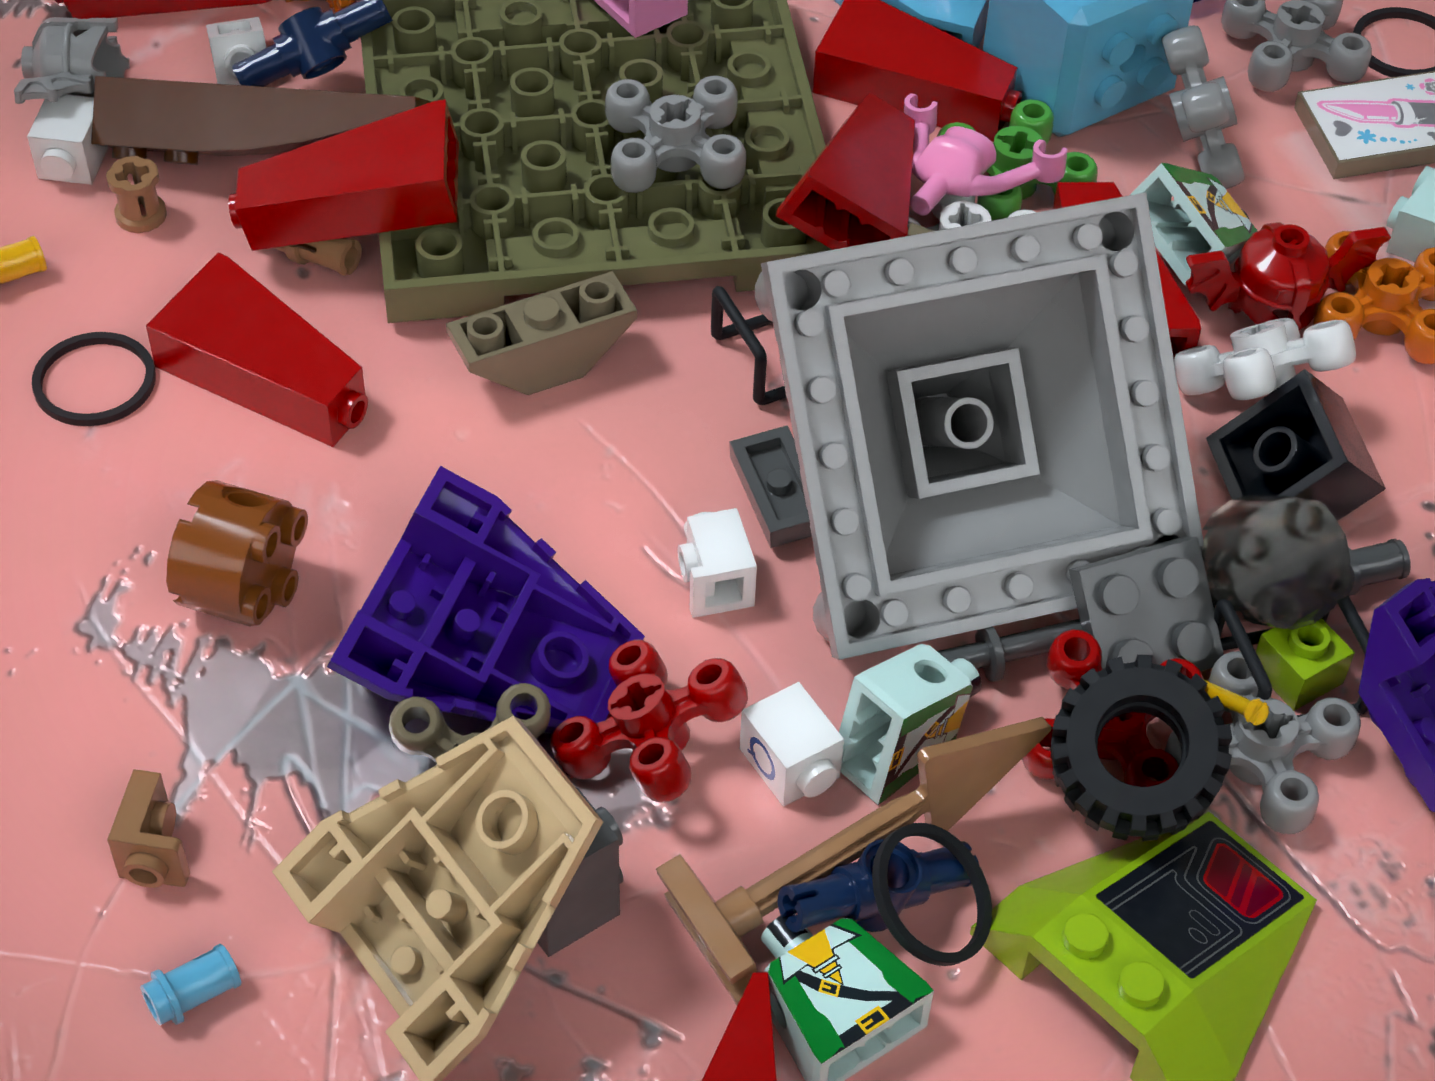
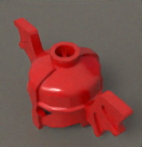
(1281, 271)

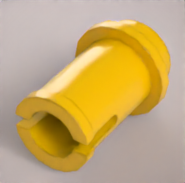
(21, 259)

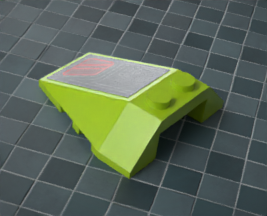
(1164, 943)

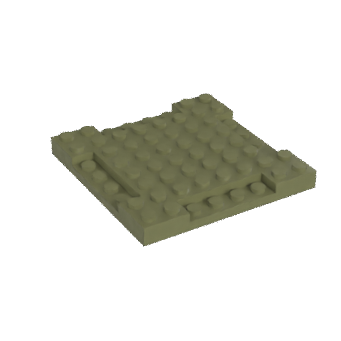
(538, 148)

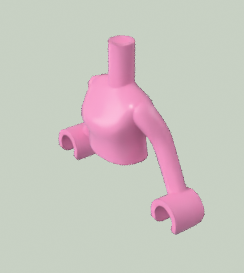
(961, 156)

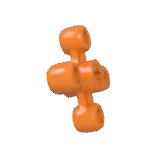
(1387, 300)

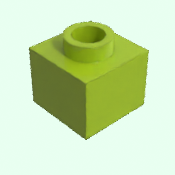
(1304, 661)

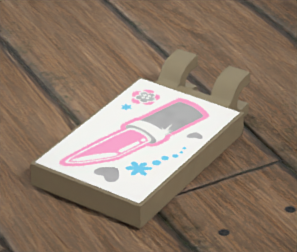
(1372, 124)

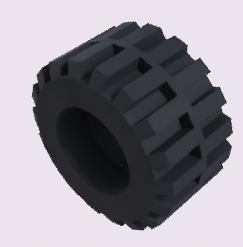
(1153, 691)

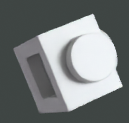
(717, 563)

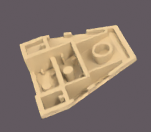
(447, 885)

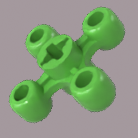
(1014, 148)

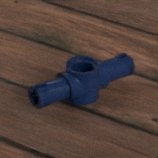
(312, 43)
(850, 887)

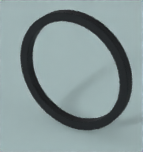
(1394, 12)
(100, 418)
(888, 912)

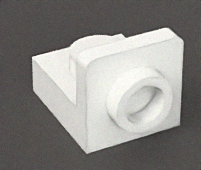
(232, 43)

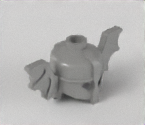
(68, 57)

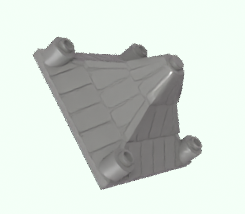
(979, 417)

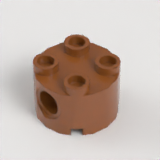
(235, 553)

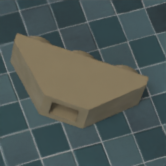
(545, 336)

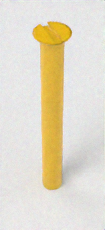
(1253, 710)

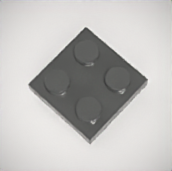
(1150, 604)

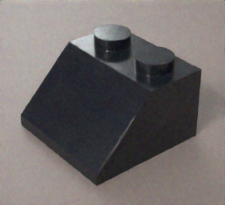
(1297, 447)

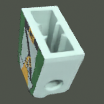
(1198, 219)
(897, 712)
(840, 998)

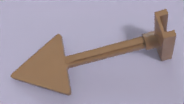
(951, 783)

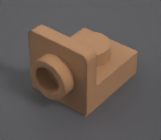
(143, 835)

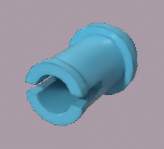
(190, 985)

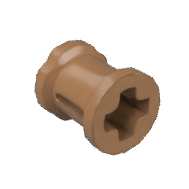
(143, 192)

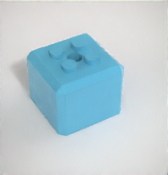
(1085, 53)

